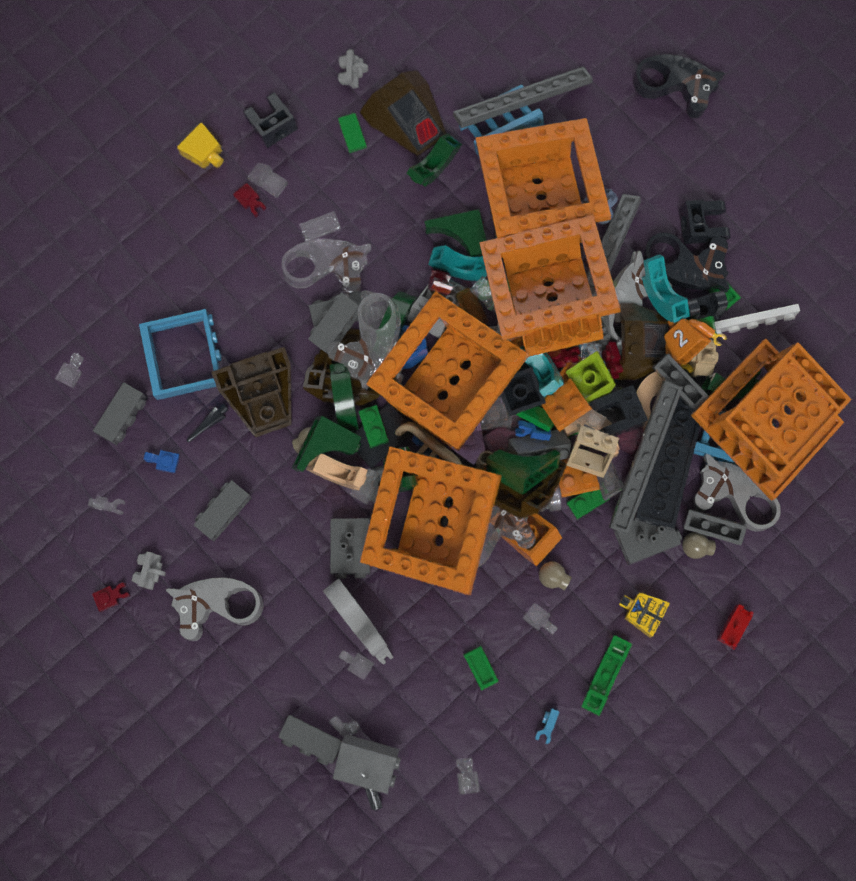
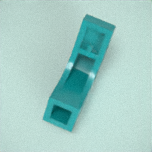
(457, 264)
(662, 296)
(545, 372)

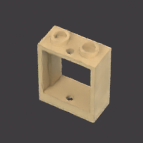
(598, 463)

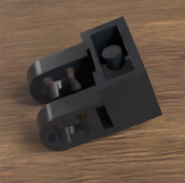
(275, 126)
(693, 223)
(713, 305)
(629, 406)

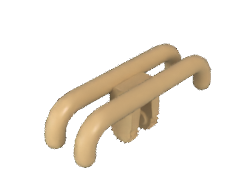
(429, 441)

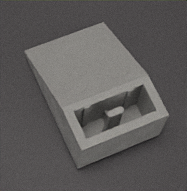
(439, 327)

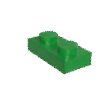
(373, 426)
(586, 503)

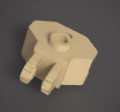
(704, 361)

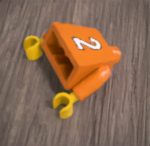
(687, 339)

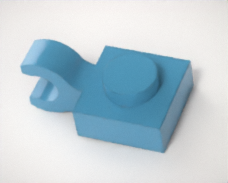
(549, 720)

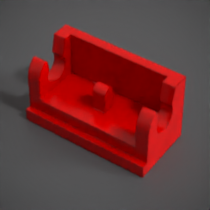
(735, 626)

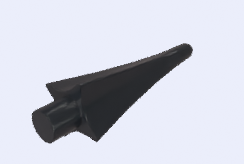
(213, 418)

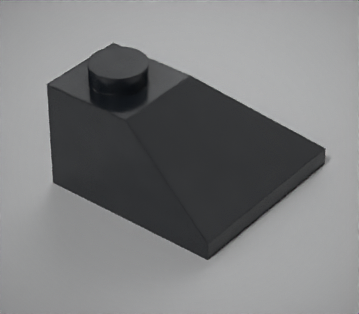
(522, 393)

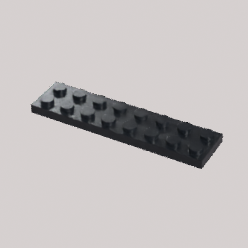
(670, 472)

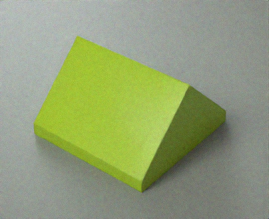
(592, 377)

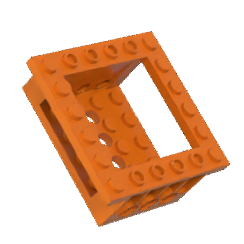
(543, 152)
(552, 256)
(465, 339)
(746, 432)
(418, 555)

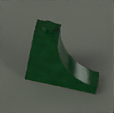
(463, 227)
(325, 437)
(522, 472)

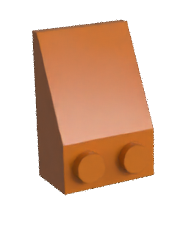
(546, 539)

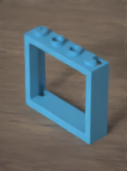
(172, 322)

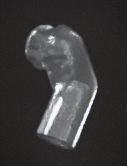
(345, 728)

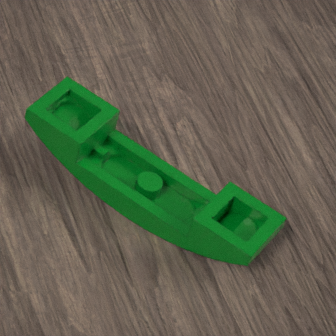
(606, 675)

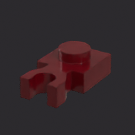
(248, 198)
(562, 356)
(611, 357)
(108, 597)

